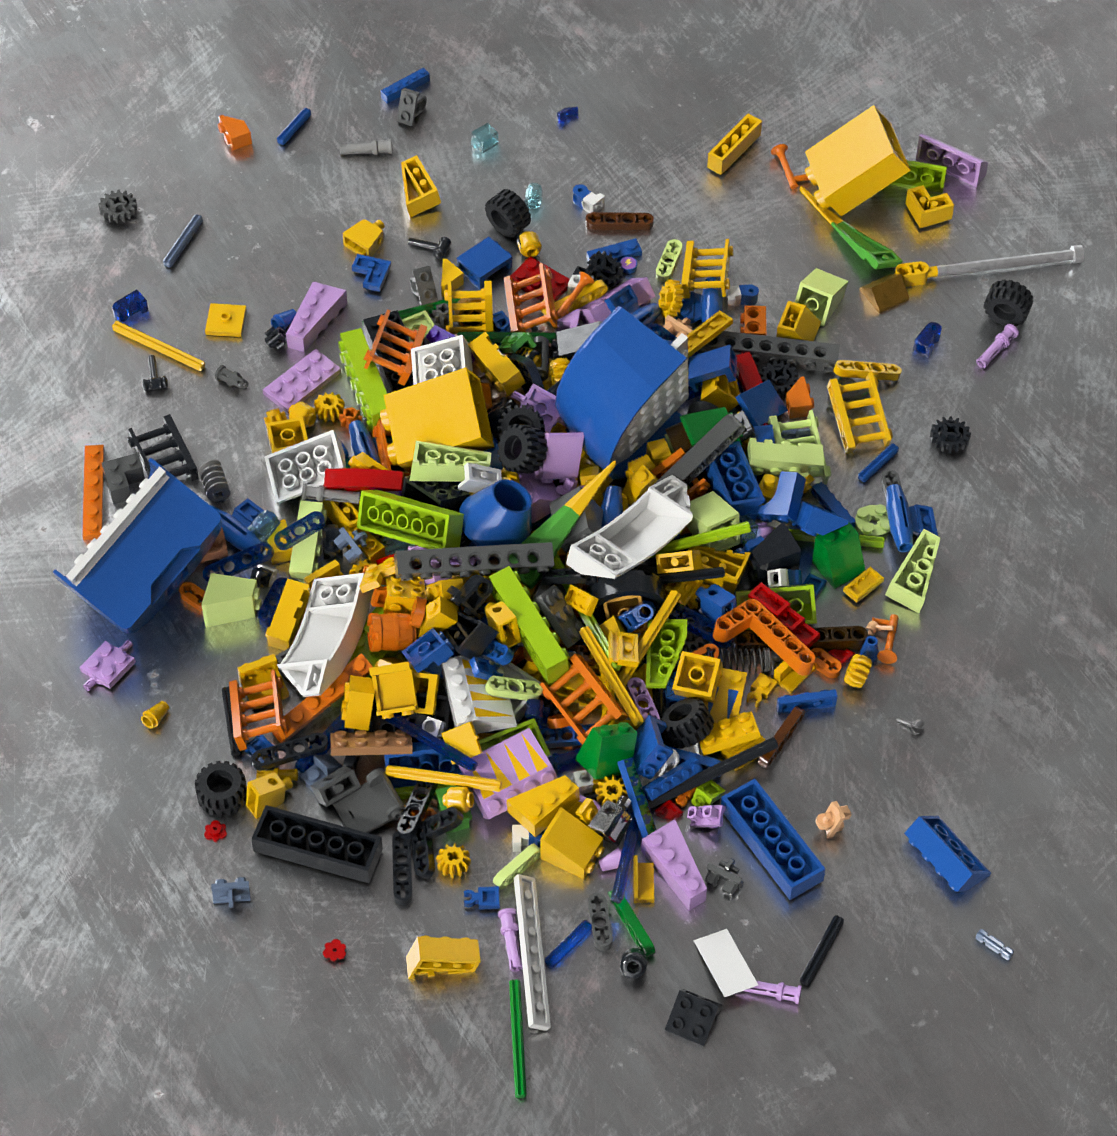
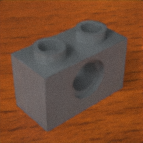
(335, 786)

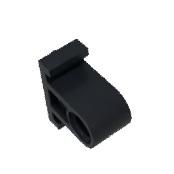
(495, 412)
(470, 596)

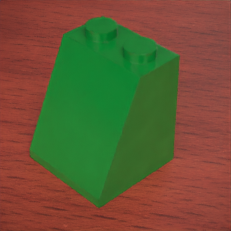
(700, 423)
(839, 555)
(605, 748)

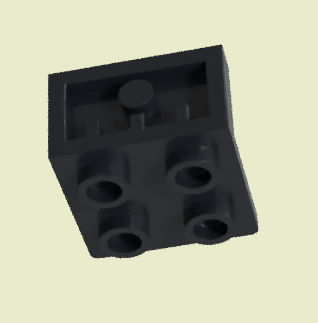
(692, 1016)

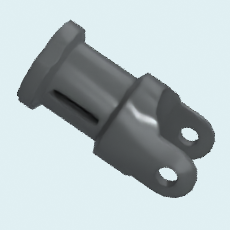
(234, 378)

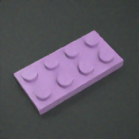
(302, 380)

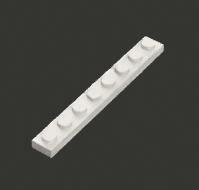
(532, 953)

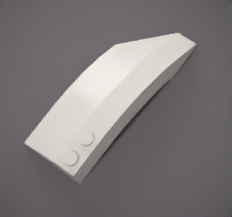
(635, 533)
(327, 633)

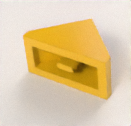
(451, 274)

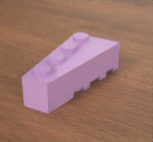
(314, 314)
(675, 864)

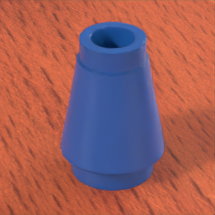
(283, 319)
(870, 648)

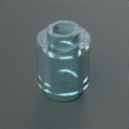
(533, 195)

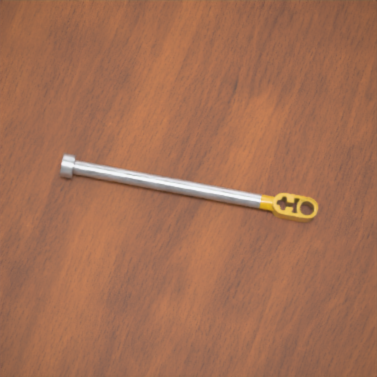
(918, 272)

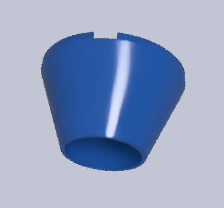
(498, 514)

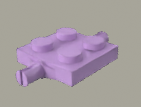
(543, 403)
(107, 665)

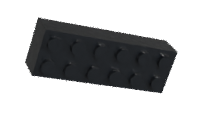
(317, 844)

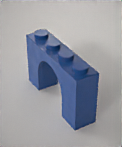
(786, 501)

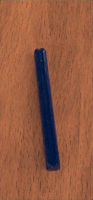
(433, 742)
(625, 861)

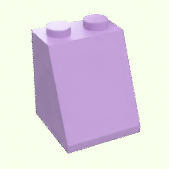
(561, 457)

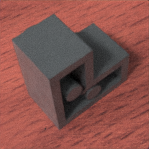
(120, 474)

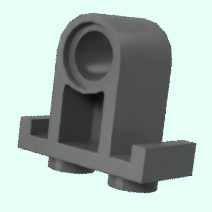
(410, 106)
(423, 285)

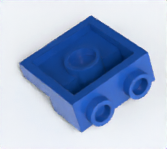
(429, 648)

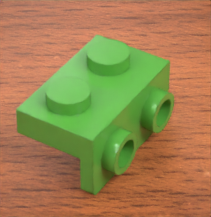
(512, 343)

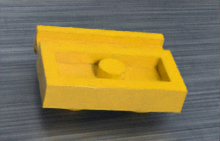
(623, 649)

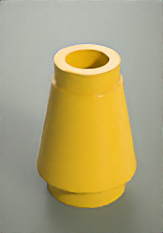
(154, 715)

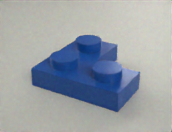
(375, 270)

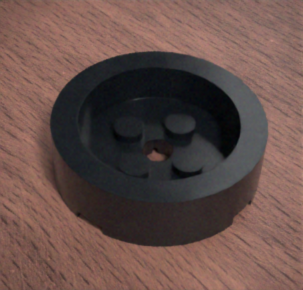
(628, 584)

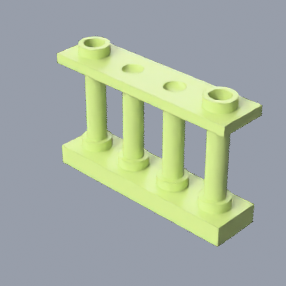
(812, 423)

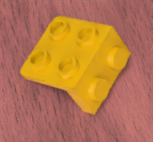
(402, 594)
(260, 672)

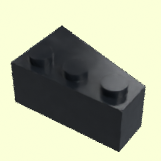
(470, 636)

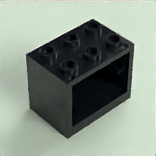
(437, 493)

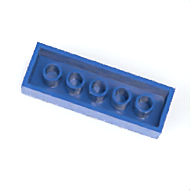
(772, 839)

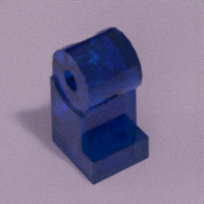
(129, 306)
(927, 338)
(536, 710)

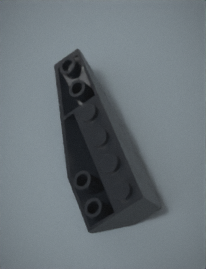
(370, 330)

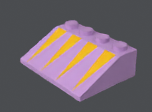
(519, 766)

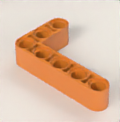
(762, 622)

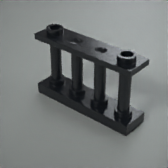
(175, 441)

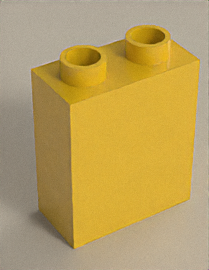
(856, 162)
(437, 411)

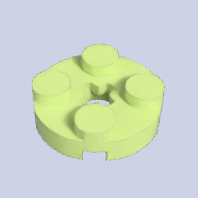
(872, 512)

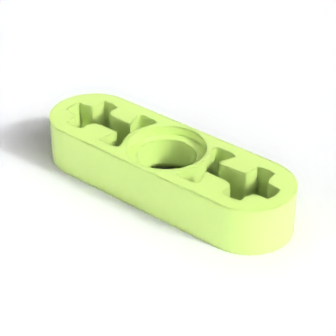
(668, 254)
(506, 692)
(517, 866)

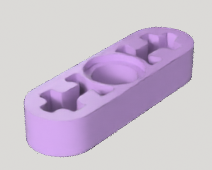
(643, 696)

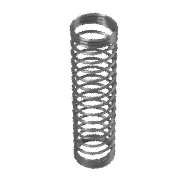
(765, 658)

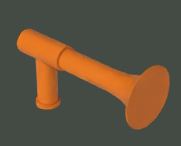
(779, 150)
(585, 279)
(887, 655)

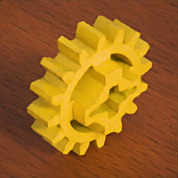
(671, 298)

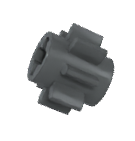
(441, 314)

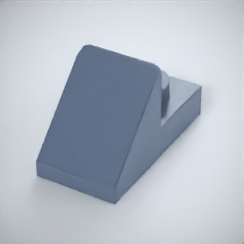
(323, 766)

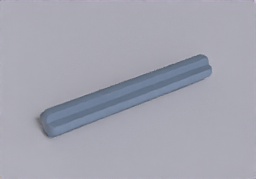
(182, 241)

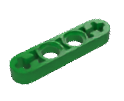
(633, 926)

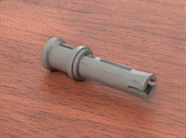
(371, 147)
(320, 494)

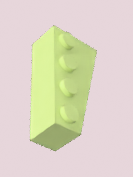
(784, 457)
(444, 462)
(306, 553)
(913, 576)

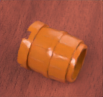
(390, 631)

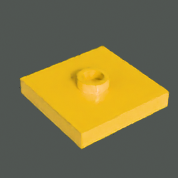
(225, 320)

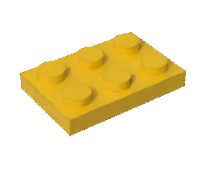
(730, 732)

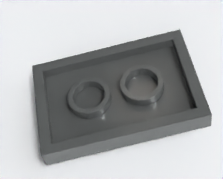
(560, 615)

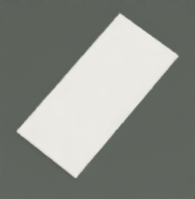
(725, 963)

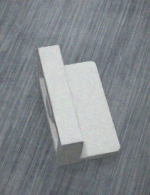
(478, 477)

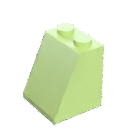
(821, 293)
(713, 513)
(230, 599)

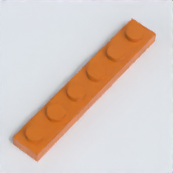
(93, 492)
(315, 705)

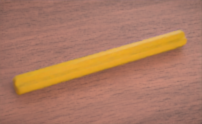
(158, 345)
(651, 633)
(611, 676)
(444, 778)

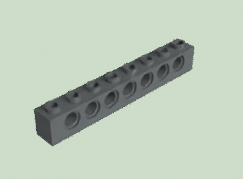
(767, 349)
(541, 551)

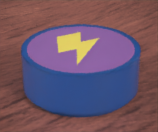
(629, 264)

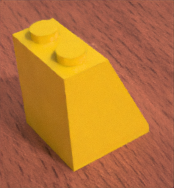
(571, 845)

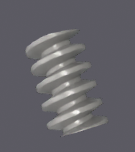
(214, 480)

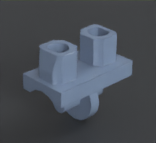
(345, 539)
(230, 892)

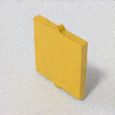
(463, 739)

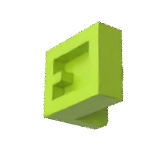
(707, 794)

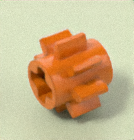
(349, 415)

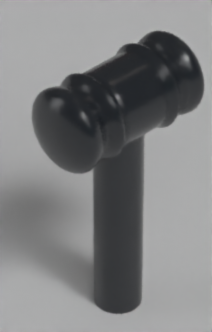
(439, 249)
(155, 381)

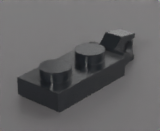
(566, 576)

